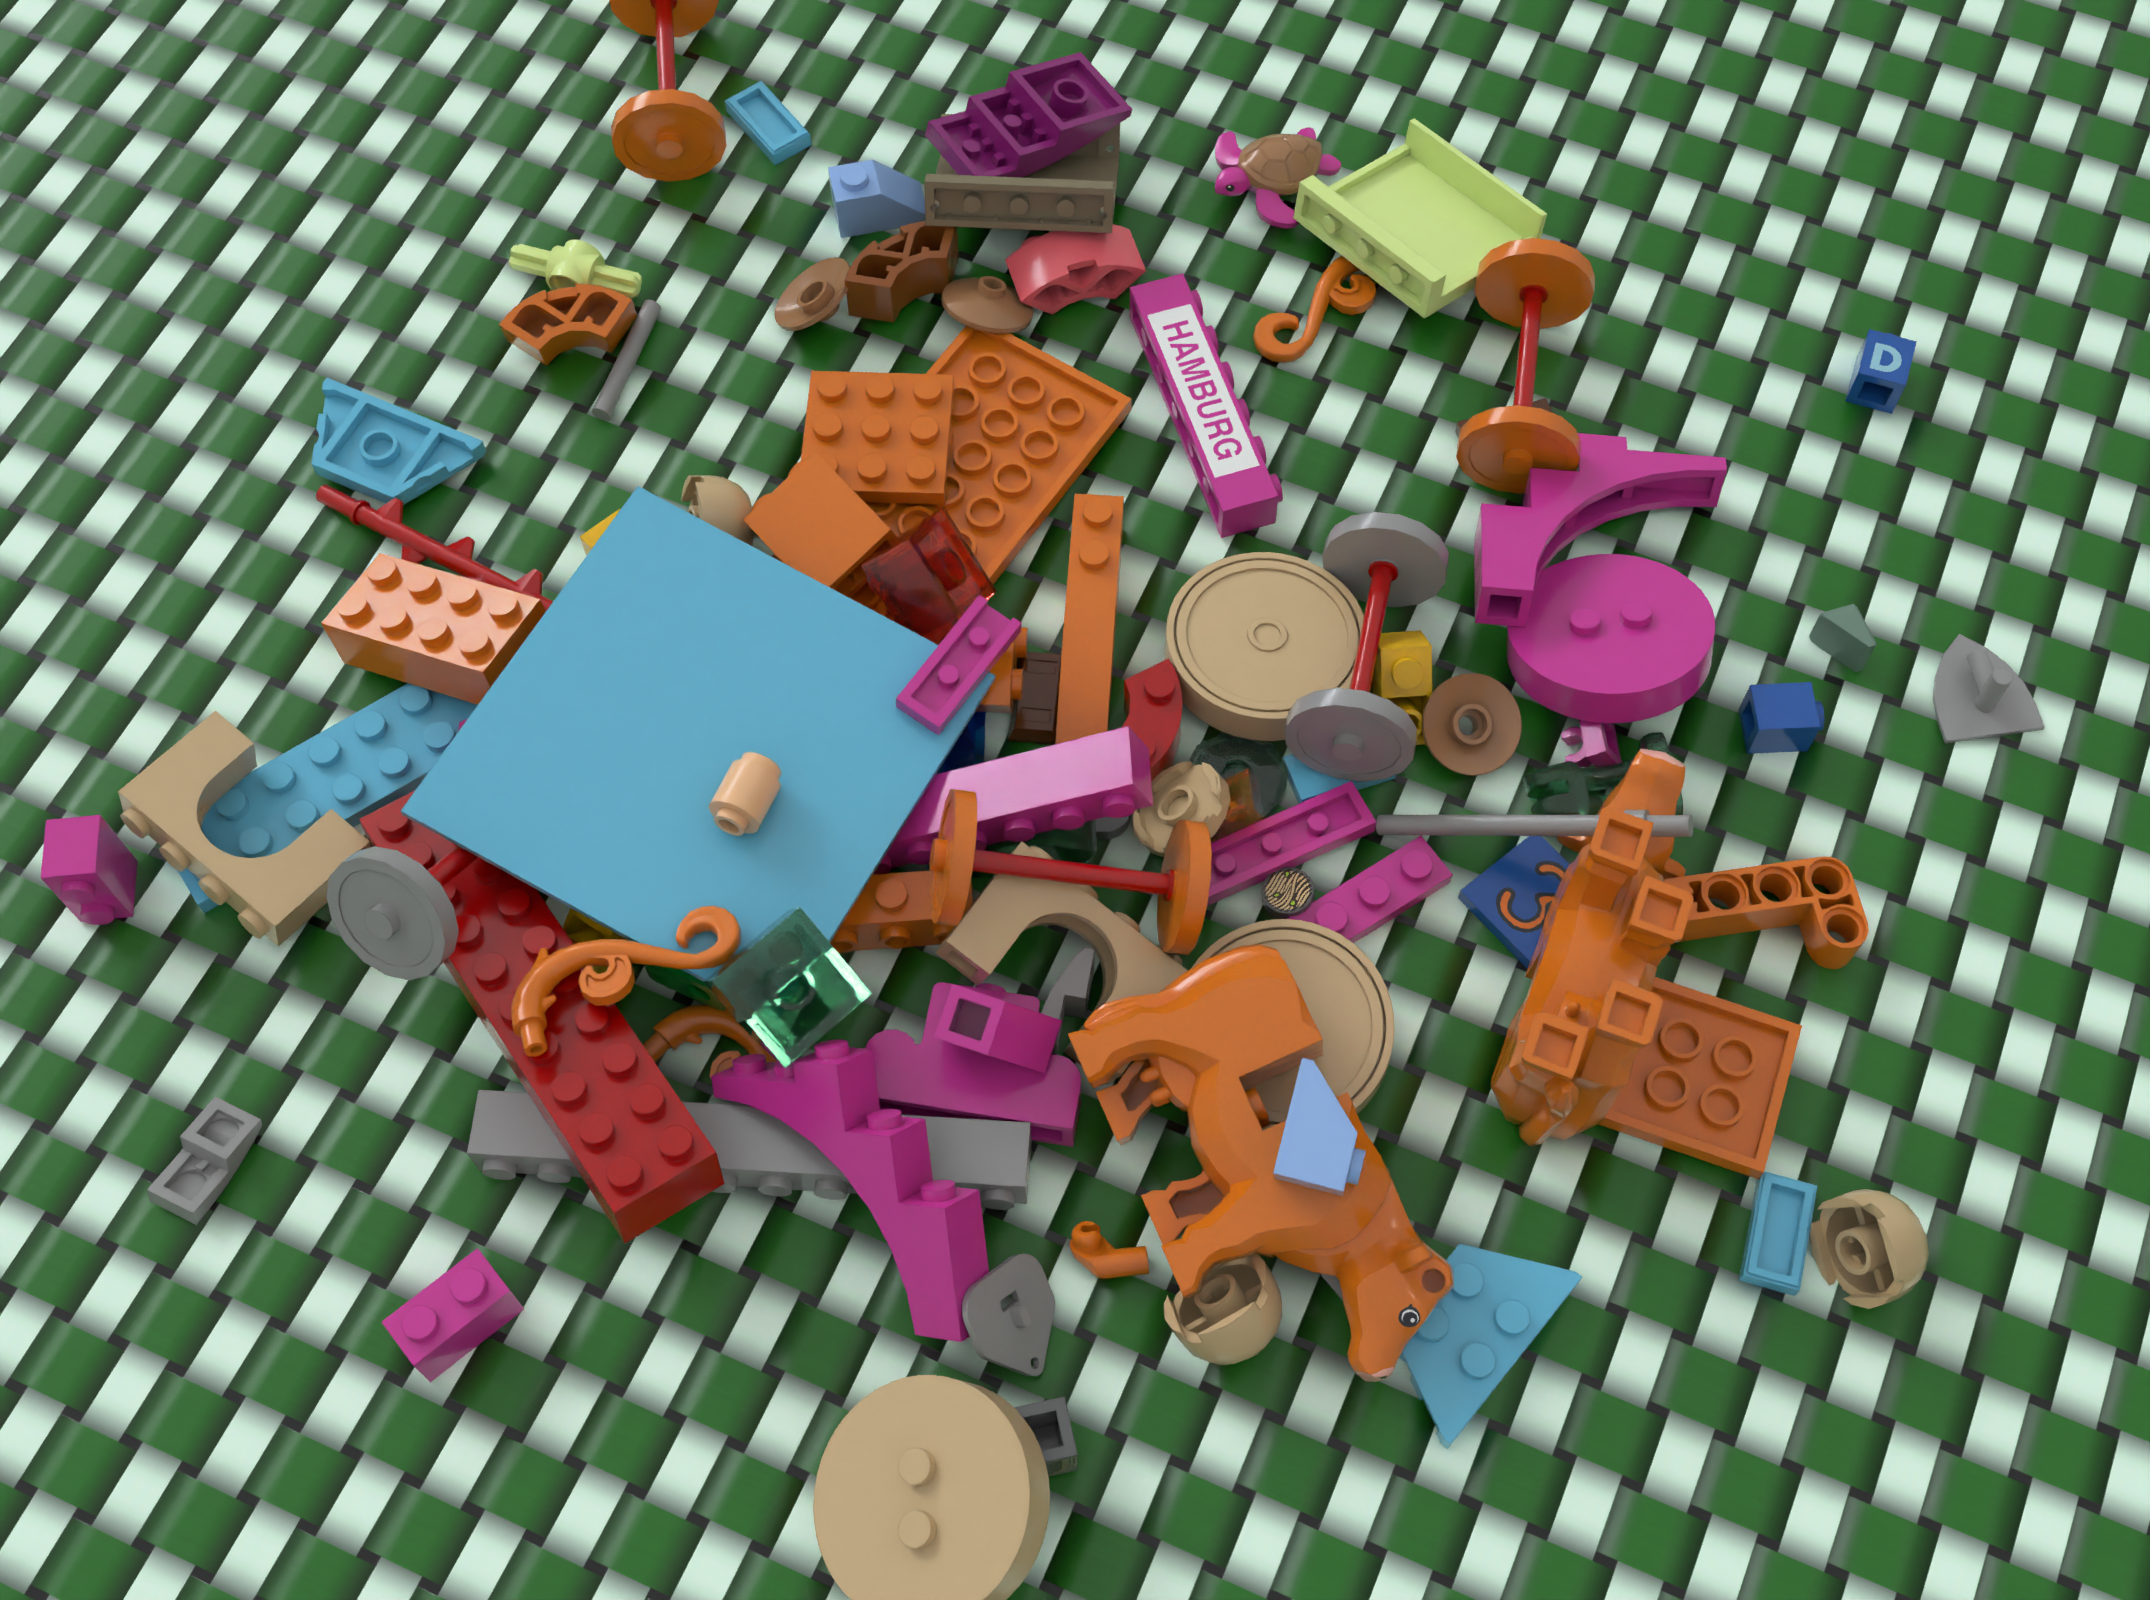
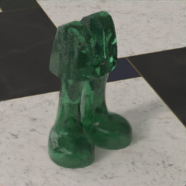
(1565, 786)

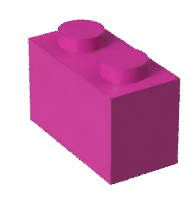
(89, 869)
(452, 1315)

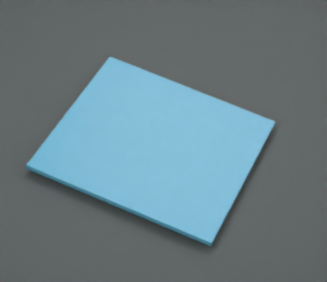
(639, 695)

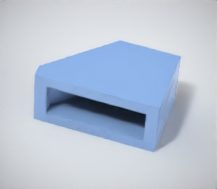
(874, 198)
(1318, 1137)

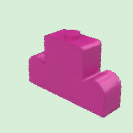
(966, 1084)

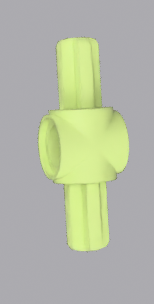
(574, 264)

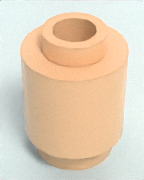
(746, 794)

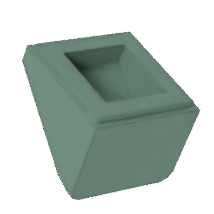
(1844, 636)

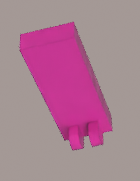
(958, 665)

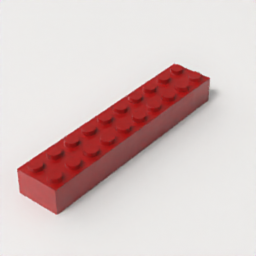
(596, 1076)

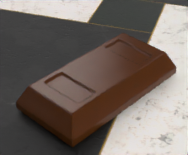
(1036, 714)

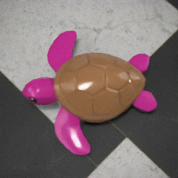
(1271, 169)

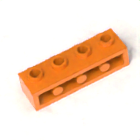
(893, 914)

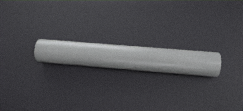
(626, 360)

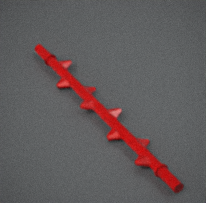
(419, 547)

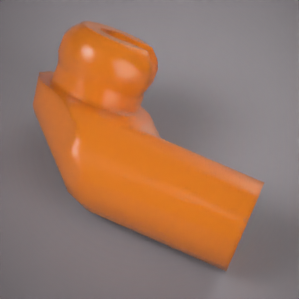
(1102, 1258)

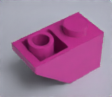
(998, 1028)

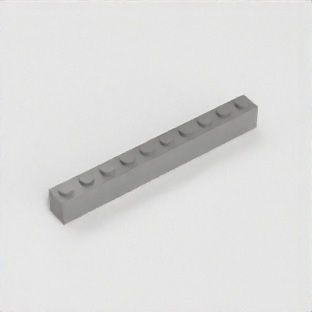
(761, 1150)

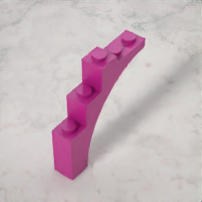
(1560, 505)
(886, 1158)

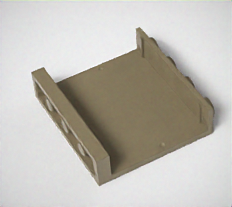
(1064, 196)

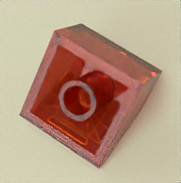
(928, 576)

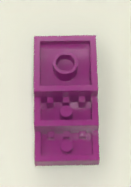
(1030, 121)

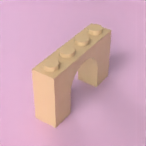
(268, 892)
(1014, 904)

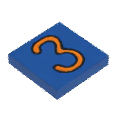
(1517, 894)

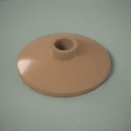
(813, 295)
(986, 305)
(1494, 722)

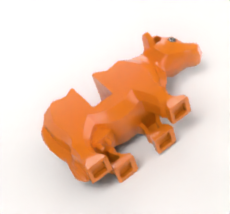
(1597, 964)
(1200, 1048)

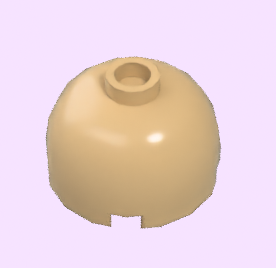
(719, 504)
(1869, 1246)
(1231, 1313)

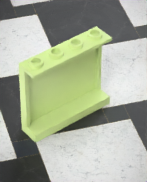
(1418, 219)

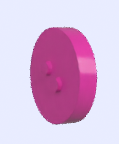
(1613, 639)

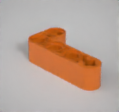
(1798, 905)

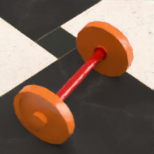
(667, 130)
(1533, 288)
(1180, 886)

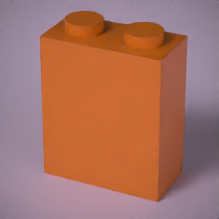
(820, 526)

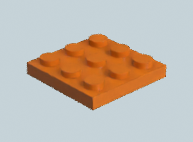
(883, 432)
(1708, 1080)

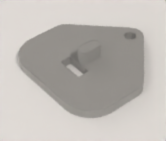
(1022, 1328)

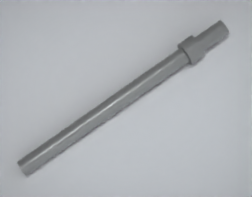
(1522, 825)

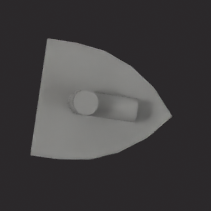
(1980, 695)

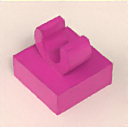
(1598, 746)

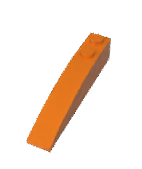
(1090, 616)

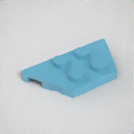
(385, 447)
(1480, 1331)

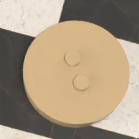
(1258, 638)
(1343, 1000)
(931, 1494)

